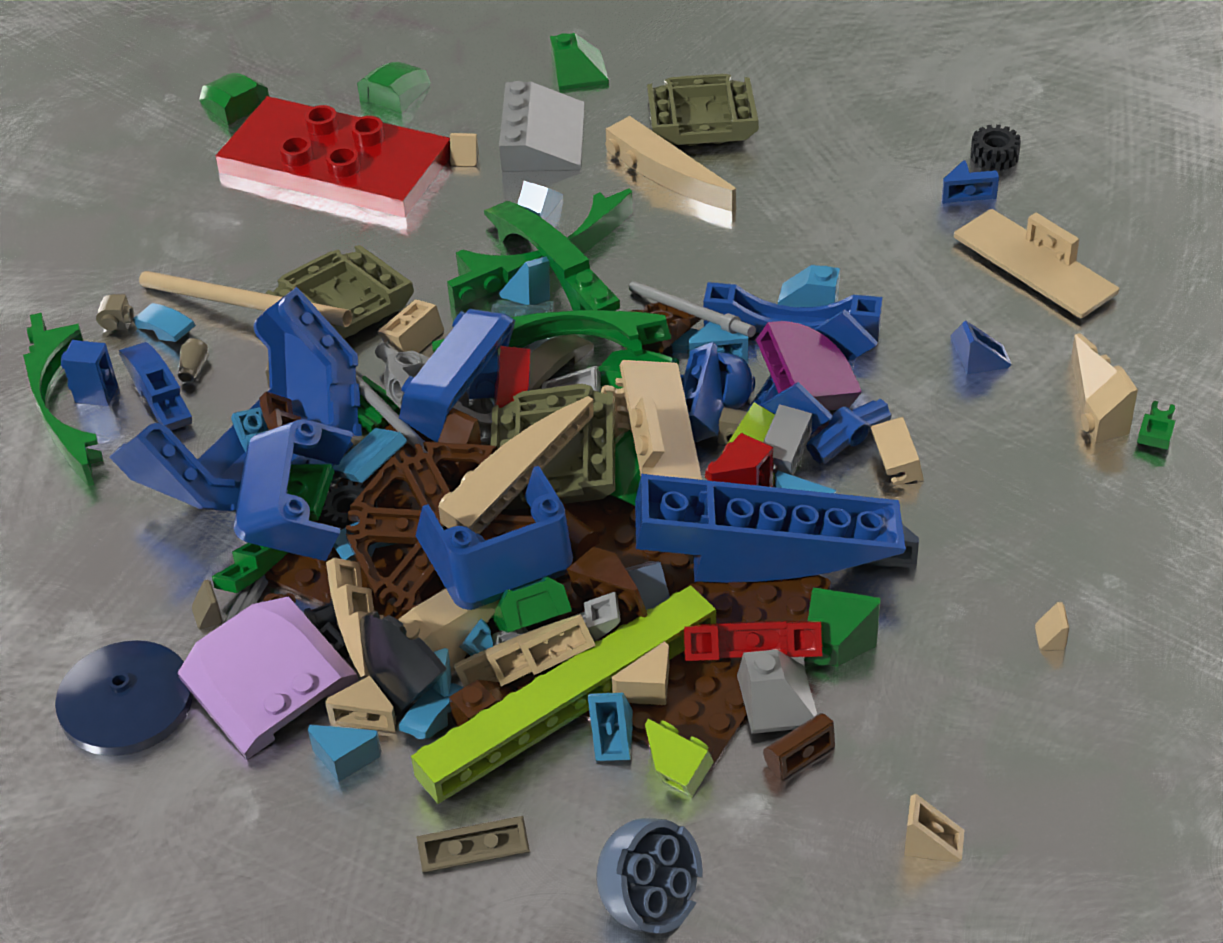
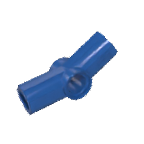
(846, 429)

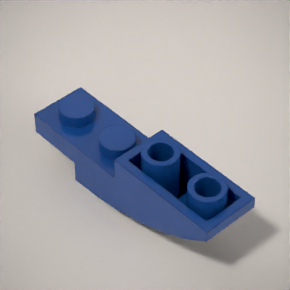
(157, 384)

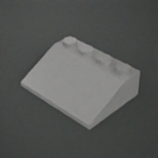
(540, 129)

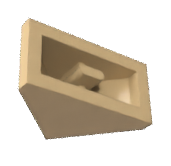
(646, 678)
(362, 707)
(932, 833)

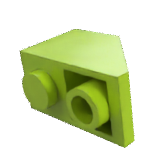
(676, 759)

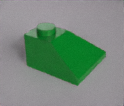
(576, 62)
(847, 625)

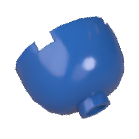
(736, 380)

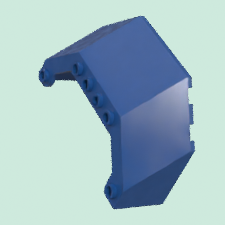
(305, 364)

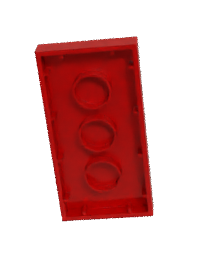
(335, 155)

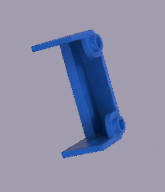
(852, 342)
(453, 369)
(264, 508)
(482, 571)

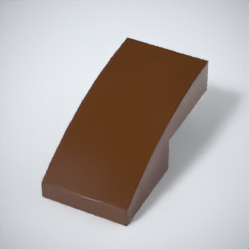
(276, 410)

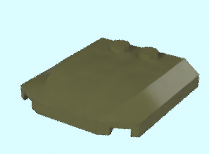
(703, 109)
(350, 282)
(587, 462)

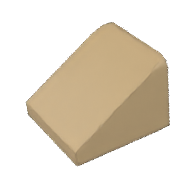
(464, 149)
(1053, 628)

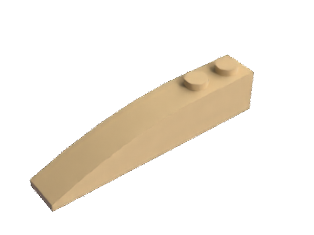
(667, 164)
(508, 470)

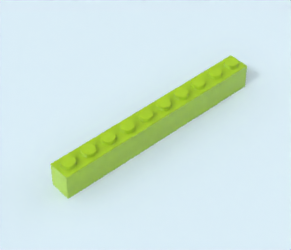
(552, 698)

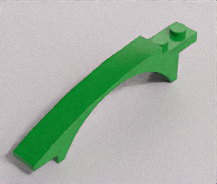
(569, 264)
(489, 273)
(621, 327)
(43, 367)

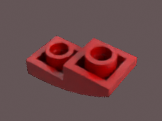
(511, 374)

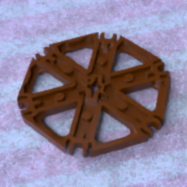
(400, 525)

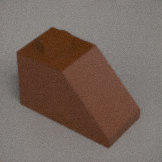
(458, 429)
(476, 697)

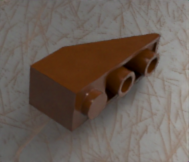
(602, 573)

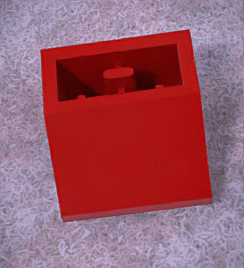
(743, 462)

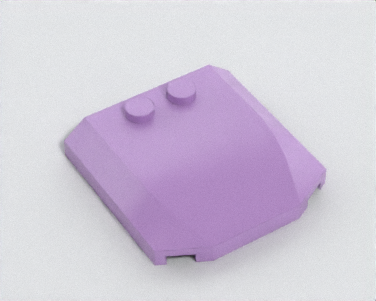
(263, 672)

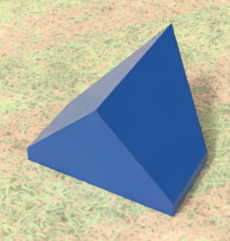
(978, 350)

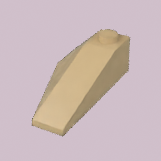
(1103, 392)
(444, 624)

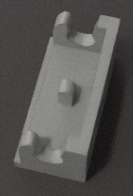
(788, 437)

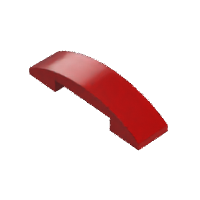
(735, 638)

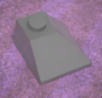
(774, 691)

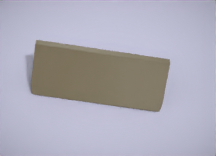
(472, 844)

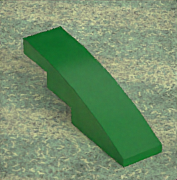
(249, 565)

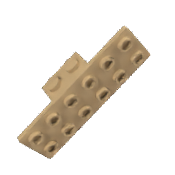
(1039, 257)
(659, 419)

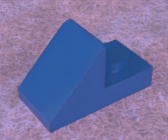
(966, 186)

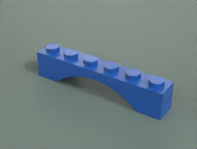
(758, 312)

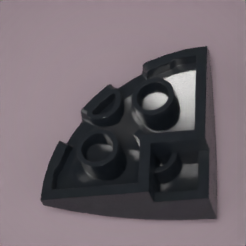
(398, 665)

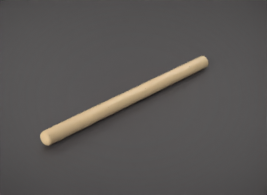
(231, 295)

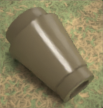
(192, 358)

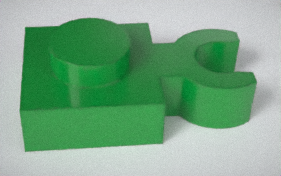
(1157, 427)

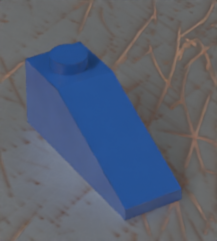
(703, 391)

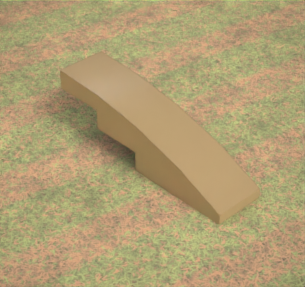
(350, 605)
(527, 652)

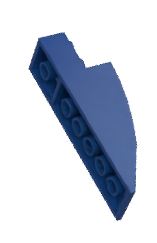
(763, 530)

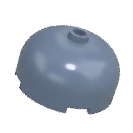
(645, 866)

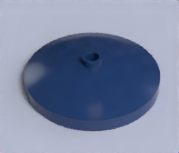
(123, 698)

